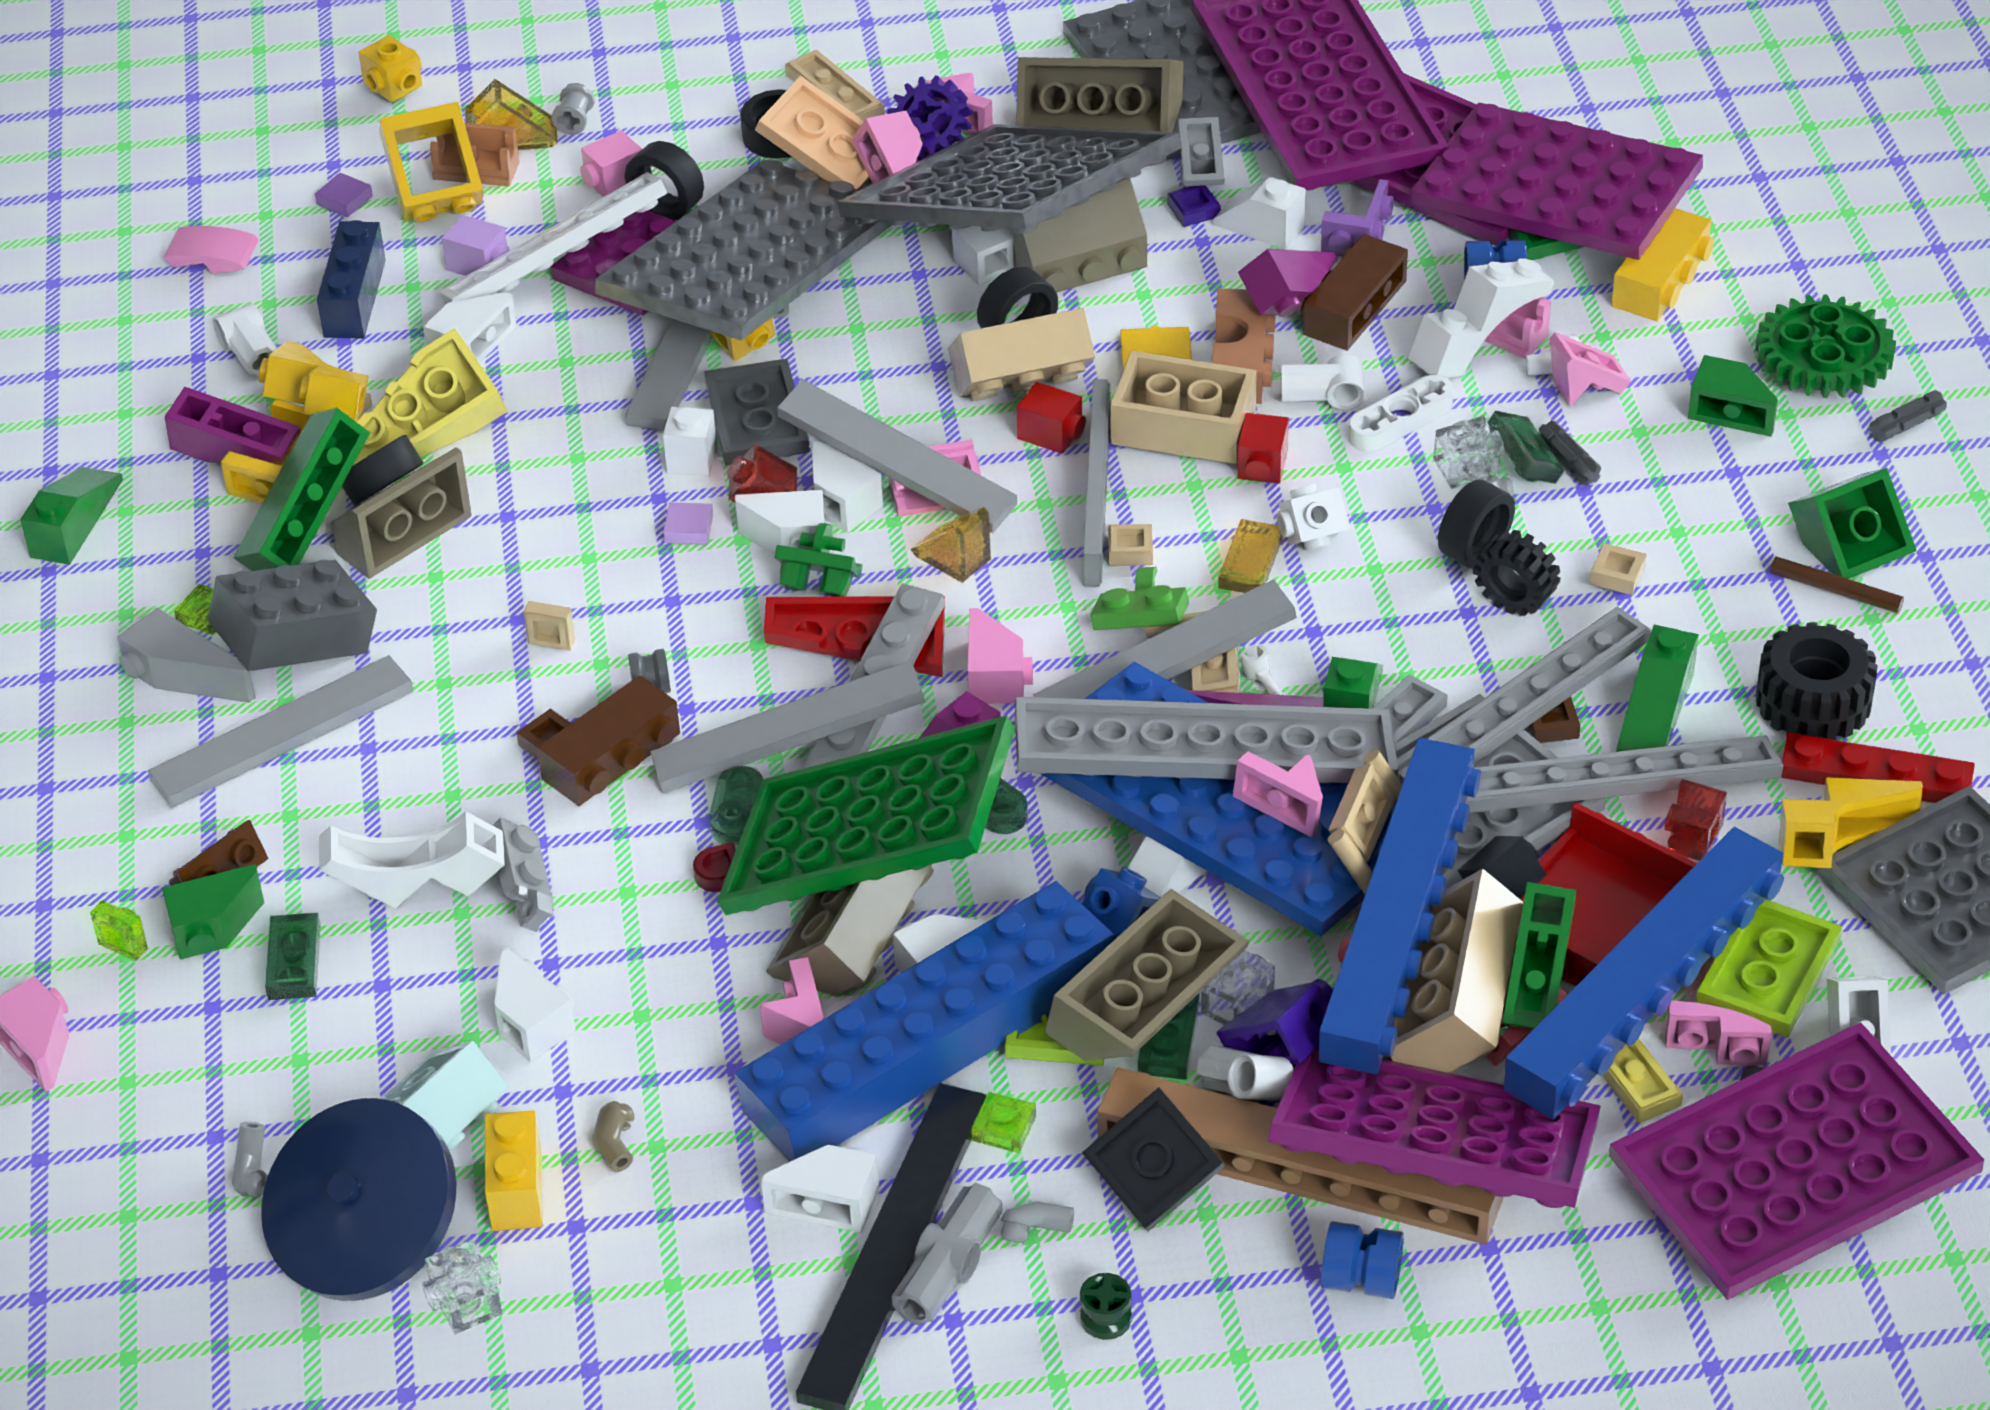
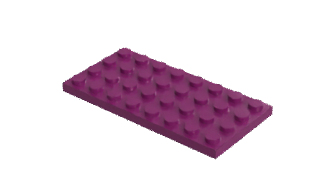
(1321, 88)

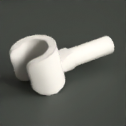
(1259, 669)

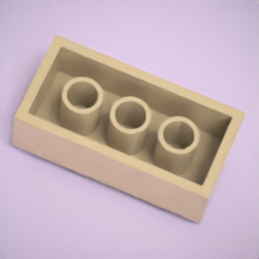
(1461, 978)

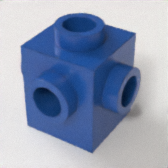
(1118, 898)

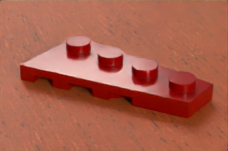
(842, 627)

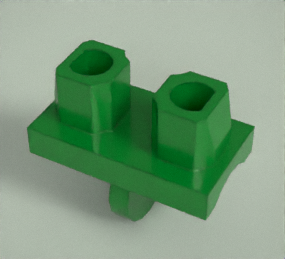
(836, 568)

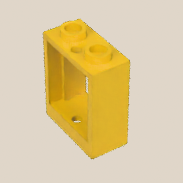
(423, 125)

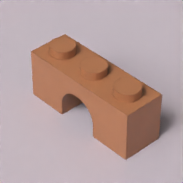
(1243, 336)

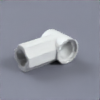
(245, 336)
(1336, 382)
(1245, 1073)

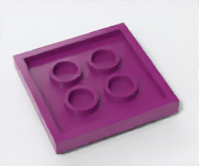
(607, 249)

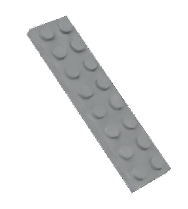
(1193, 737)

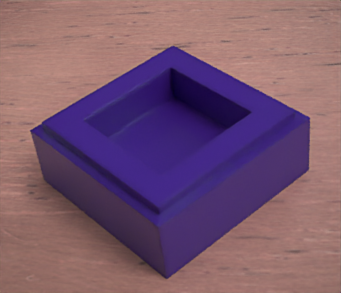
(1193, 205)

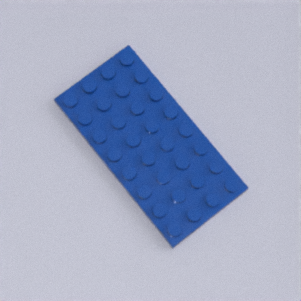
(1223, 834)

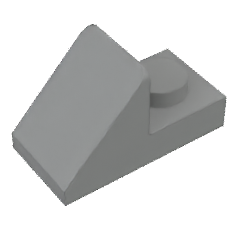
(1200, 151)

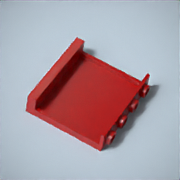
(1615, 880)

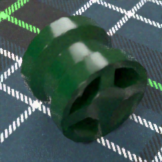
(1096, 1296)

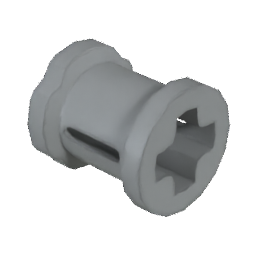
(571, 113)

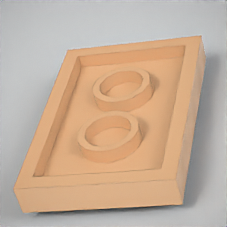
(816, 133)

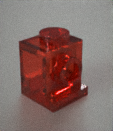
(1695, 819)

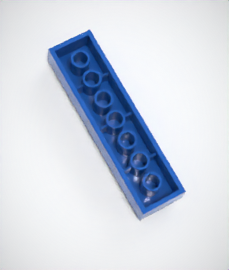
(920, 1025)

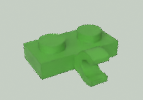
(1140, 608)

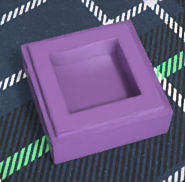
(343, 194)

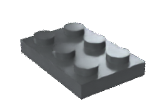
(746, 409)

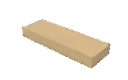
(835, 83)

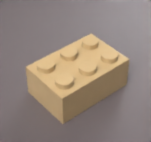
(1021, 354)
(1182, 406)

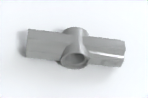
(947, 1254)

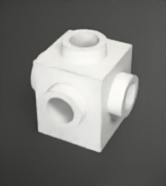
(1312, 516)

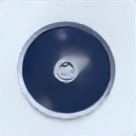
(358, 1199)

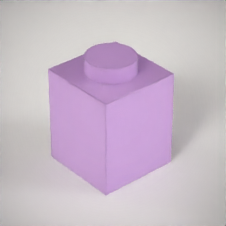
(473, 244)

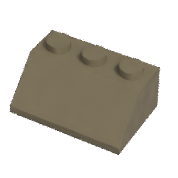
(1087, 241)
(404, 515)

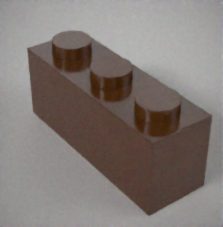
(1354, 292)
(608, 740)

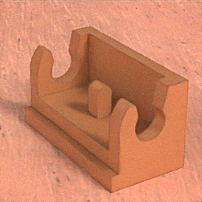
(493, 150)

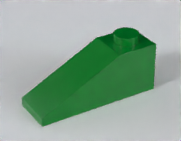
(66, 513)
(1659, 689)
(1539, 955)

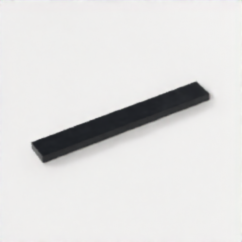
(890, 1250)

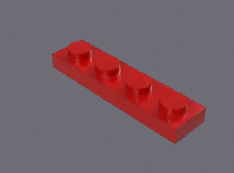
(1819, 758)

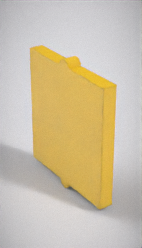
(1156, 340)

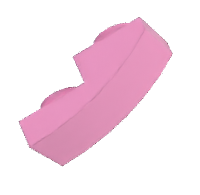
(214, 246)
(1734, 1035)

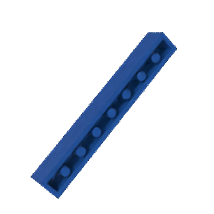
(1398, 907)
(1643, 973)

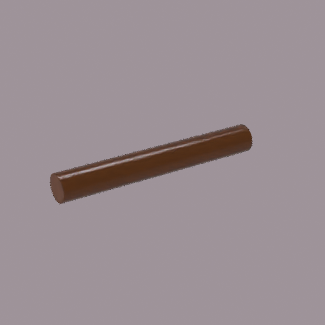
(1837, 584)

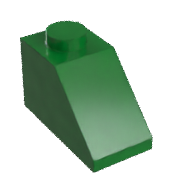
(1732, 397)
(1352, 683)
(212, 909)

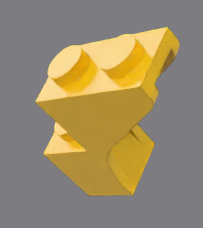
(302, 378)
(1848, 814)

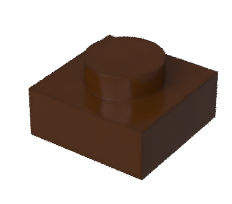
(1557, 724)
(540, 731)

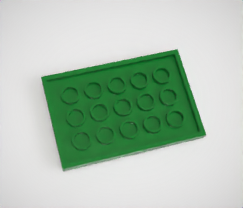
(868, 816)

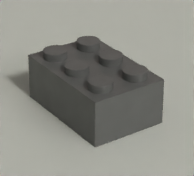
(291, 614)

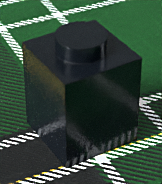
(1509, 861)

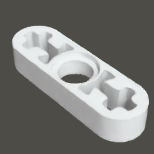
(1378, 427)

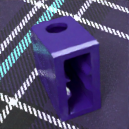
(1292, 1012)

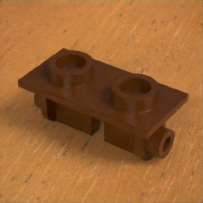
(235, 850)

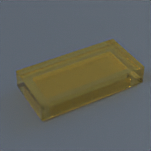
(1250, 556)

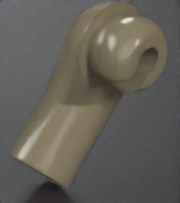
(607, 1132)

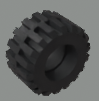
(1816, 681)

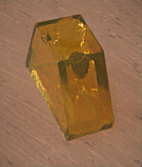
(505, 107)

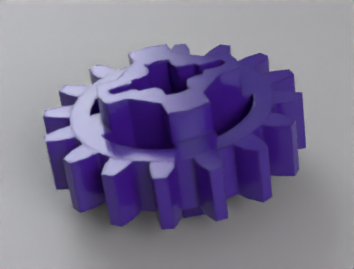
(936, 120)

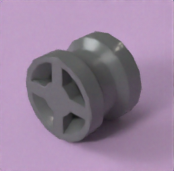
(651, 668)

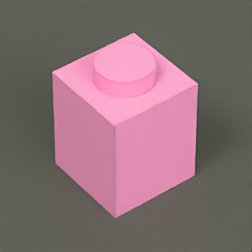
(606, 162)

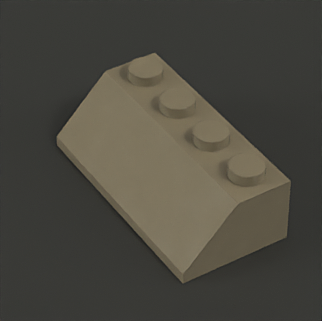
(1099, 93)
(848, 930)
(1142, 979)

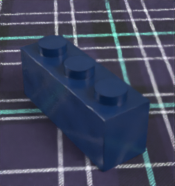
(351, 279)

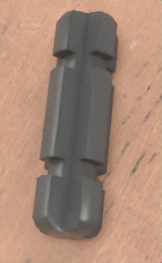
(1908, 415)
(1570, 453)

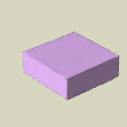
(688, 523)

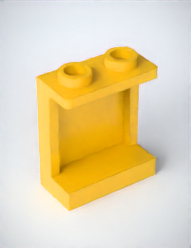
(252, 477)

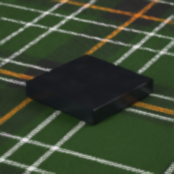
(1153, 1159)

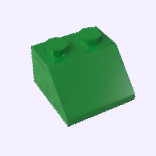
(1854, 524)

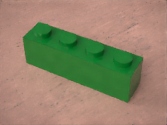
(302, 491)

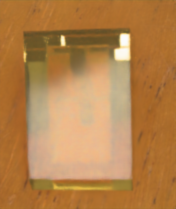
(958, 546)

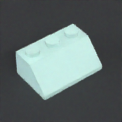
(451, 1090)

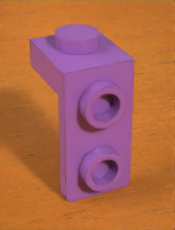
(1344, 230)

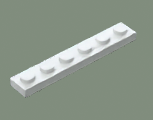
(565, 236)

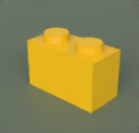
(513, 1170)

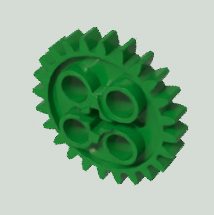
(1825, 346)

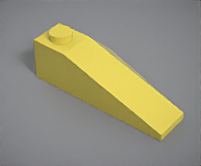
(435, 400)

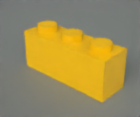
(1669, 262)

